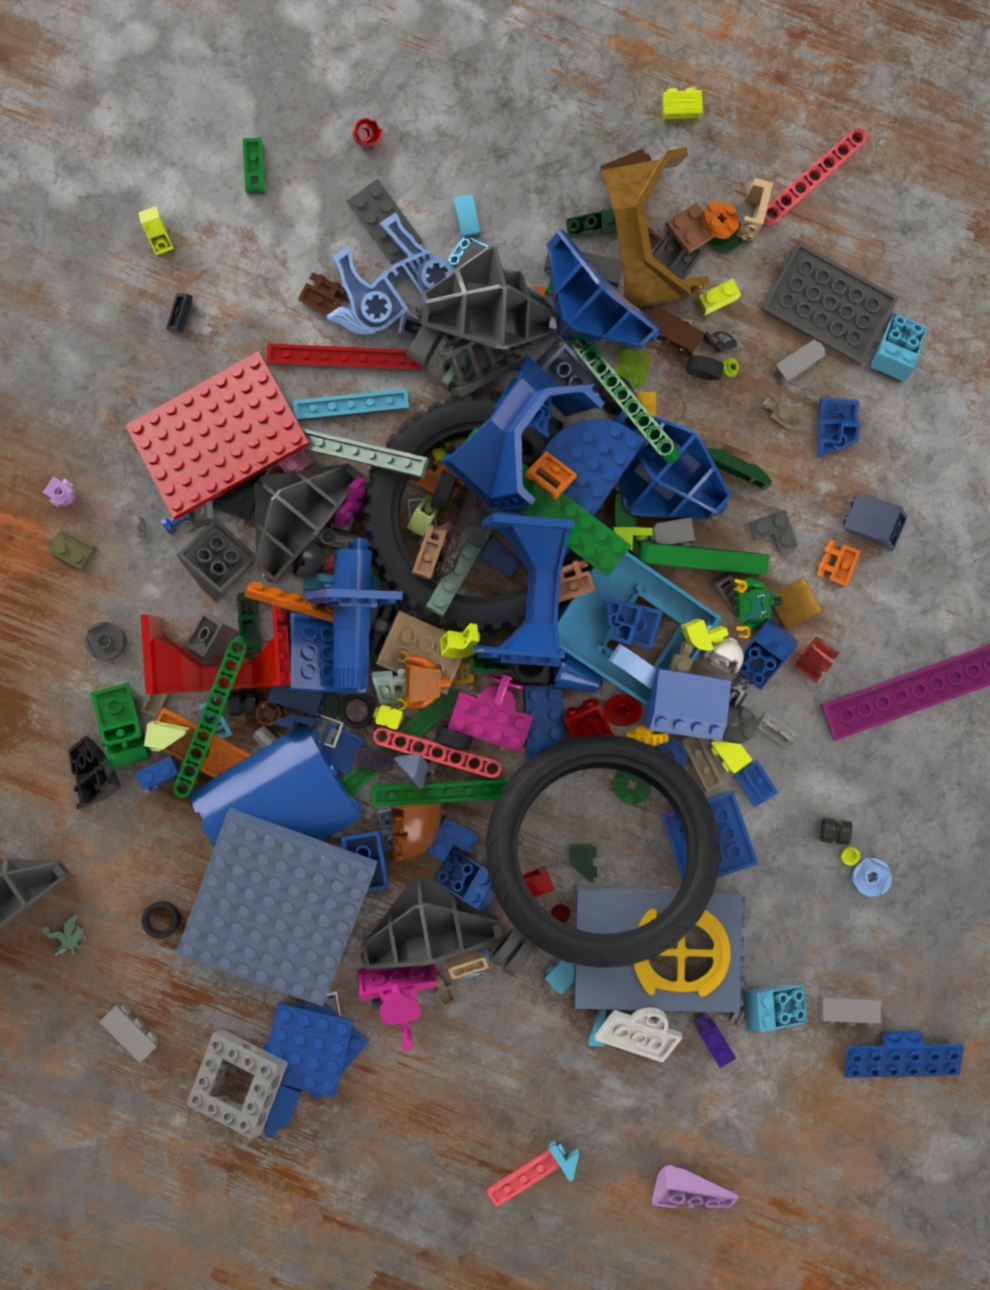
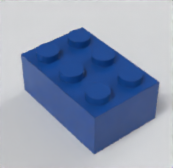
(371, 846)

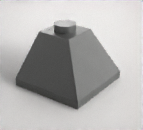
(210, 636)

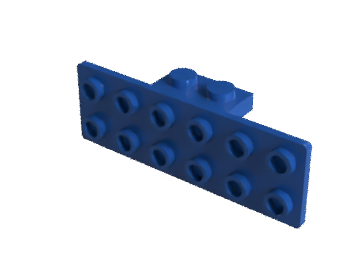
(903, 1056)

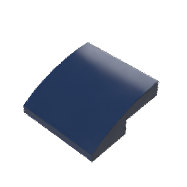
(296, 721)

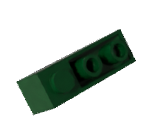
(592, 224)

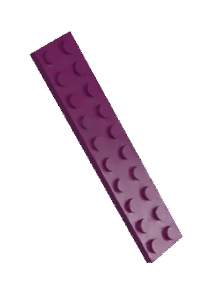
(908, 693)

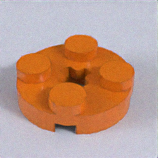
(726, 213)

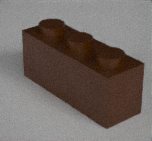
(676, 331)

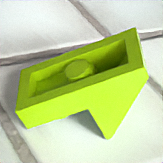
(628, 533)

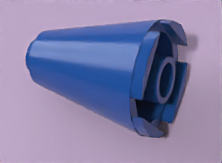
(574, 676)

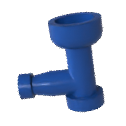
(170, 523)

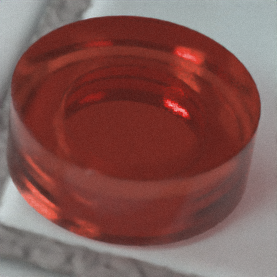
(560, 912)

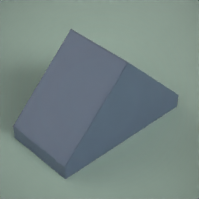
(409, 327)
(414, 767)

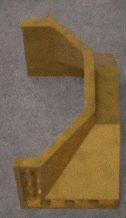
(644, 277)

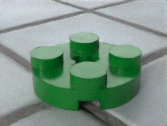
(629, 795)

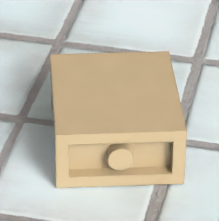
(759, 195)

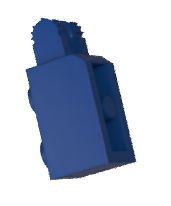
(282, 1109)

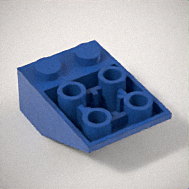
(766, 653)
(466, 880)

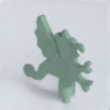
(68, 939)

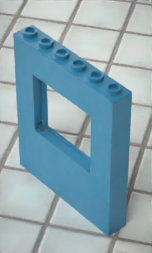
(585, 623)

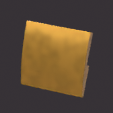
(796, 603)

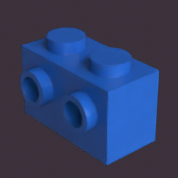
(158, 772)

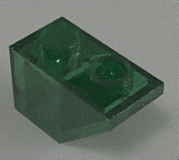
(581, 858)

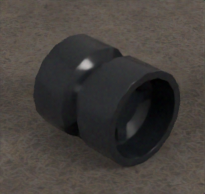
(243, 703)

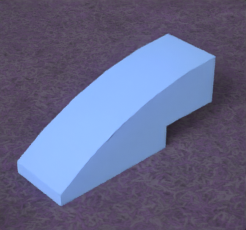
(634, 665)

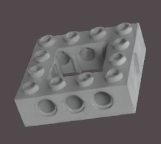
(267, 1071)

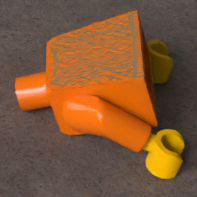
(421, 682)

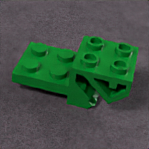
(119, 725)

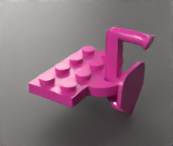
(493, 716)
(397, 990)

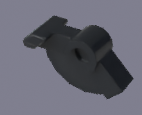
(720, 340)

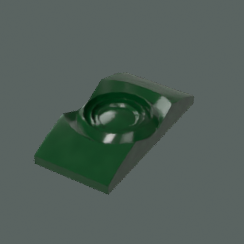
(748, 472)
(484, 667)

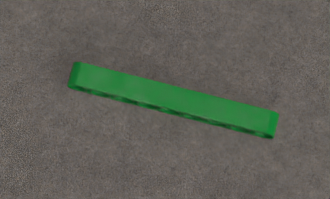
(629, 404)
(207, 725)

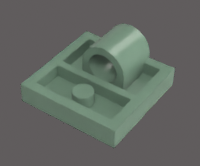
(449, 377)

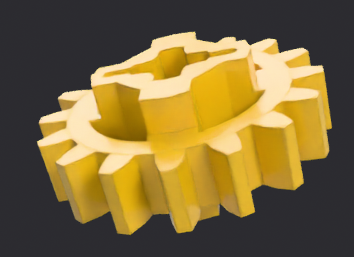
(648, 736)

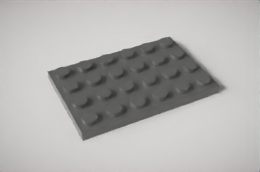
(829, 303)

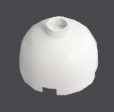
(726, 655)

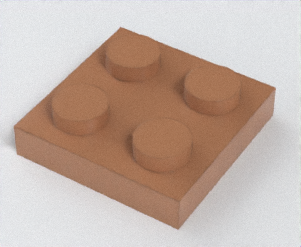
(688, 228)

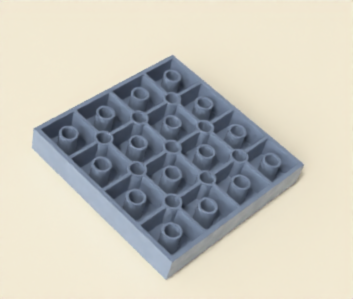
(276, 907)

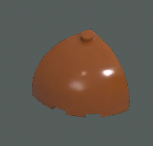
(414, 829)

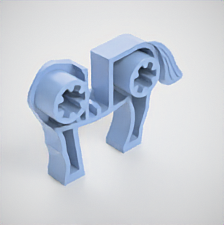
(379, 304)

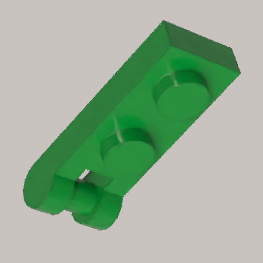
(253, 164)

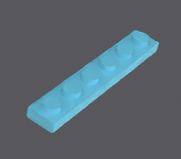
(351, 404)

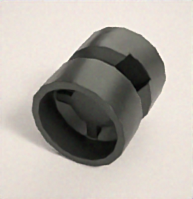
(836, 831)

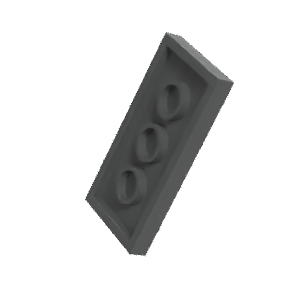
(372, 207)

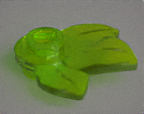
(631, 368)

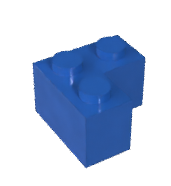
(452, 833)

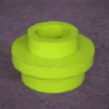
(730, 371)

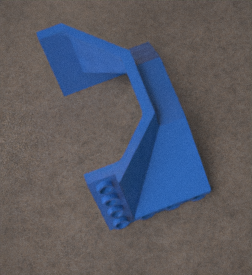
(493, 455)
(542, 549)

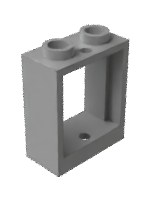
(798, 362)

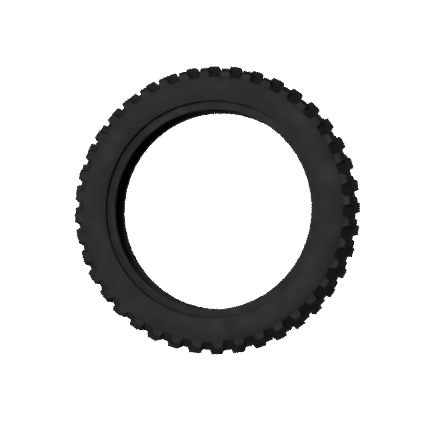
(383, 529)

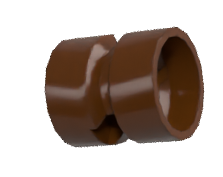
(268, 712)

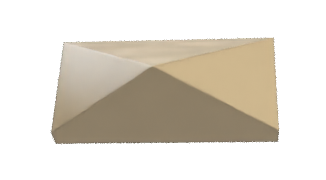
(467, 964)

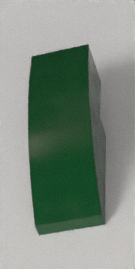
(249, 622)

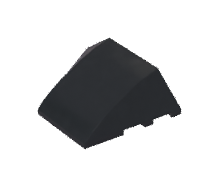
(93, 772)

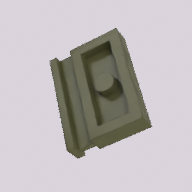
(71, 548)

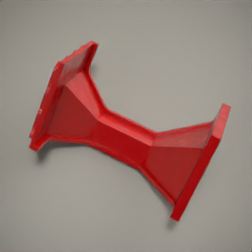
(175, 670)

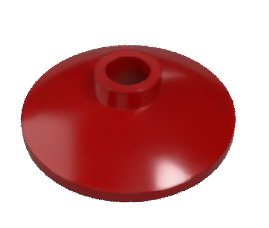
(621, 715)

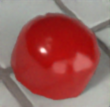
(366, 132)

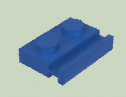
(755, 783)

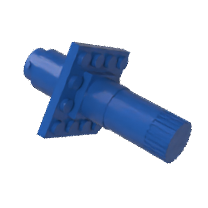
(352, 612)

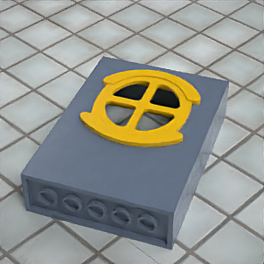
(638, 985)

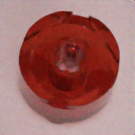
(816, 659)

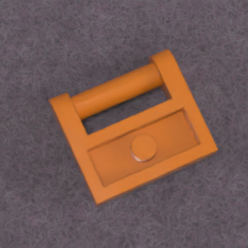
(553, 470)

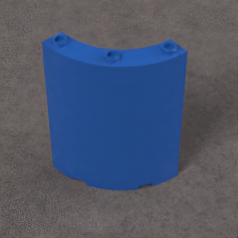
(281, 784)

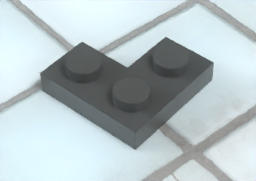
(776, 525)

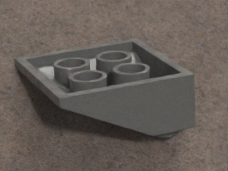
(216, 559)

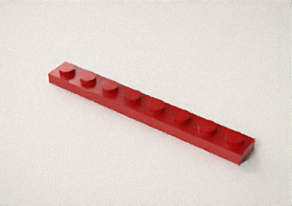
(340, 357)

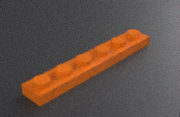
(288, 601)

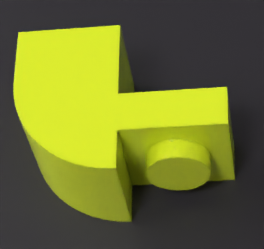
(698, 636)
(460, 644)

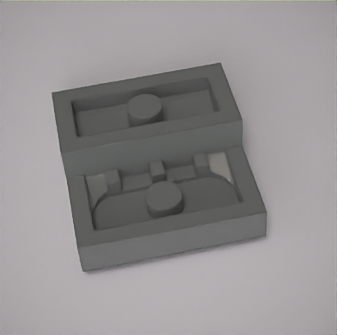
(674, 256)

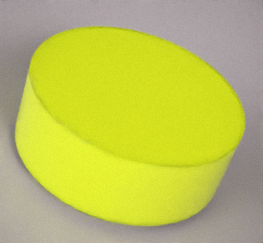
(850, 856)

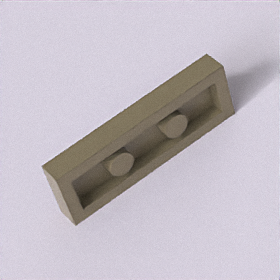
(702, 763)

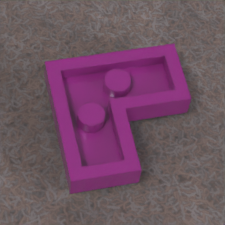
(353, 503)

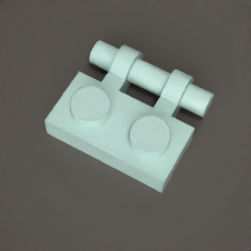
(386, 684)

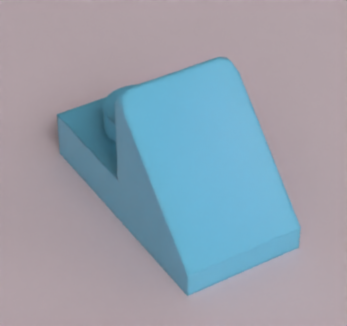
(568, 1162)

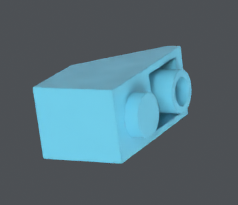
(560, 975)

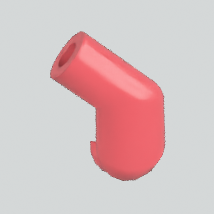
(329, 565)

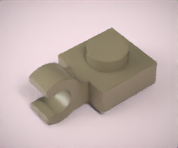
(780, 413)
(682, 661)
(445, 994)

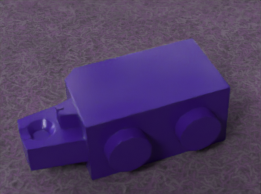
(715, 1041)

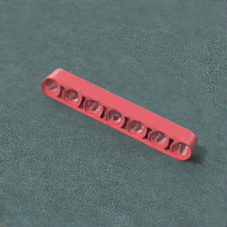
(820, 171)
(444, 758)

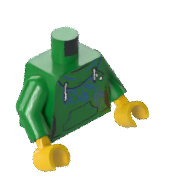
(753, 604)

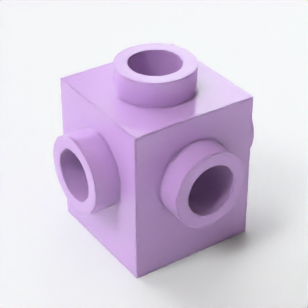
(60, 492)

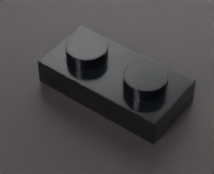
(179, 312)

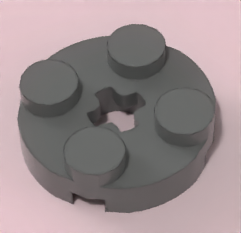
(115, 642)
(748, 727)

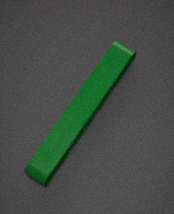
(704, 558)

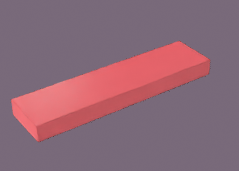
(522, 1178)

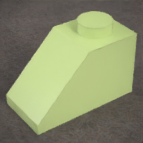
(423, 516)
(161, 735)

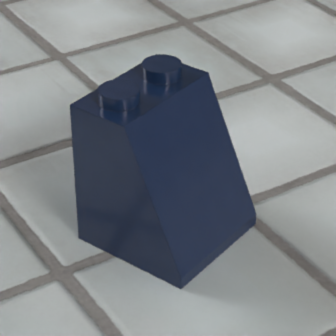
(875, 520)
(304, 701)

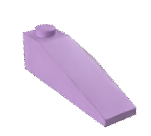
(683, 1187)

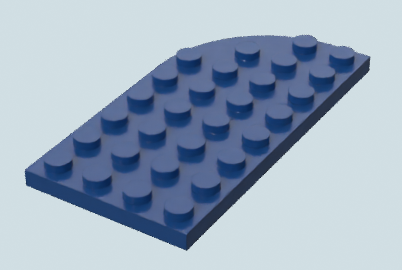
(598, 455)

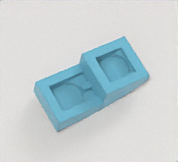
(467, 215)

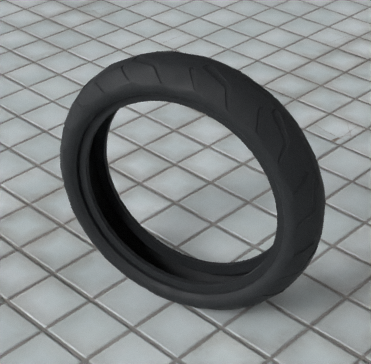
(656, 769)

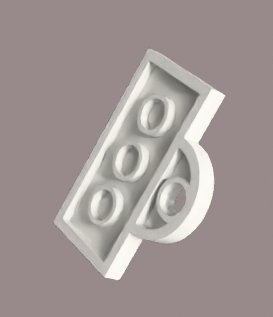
(640, 1033)

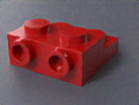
(586, 719)

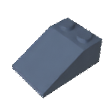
(566, 367)

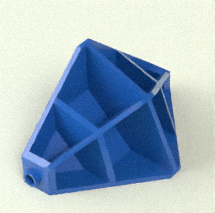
(590, 303)
(677, 489)

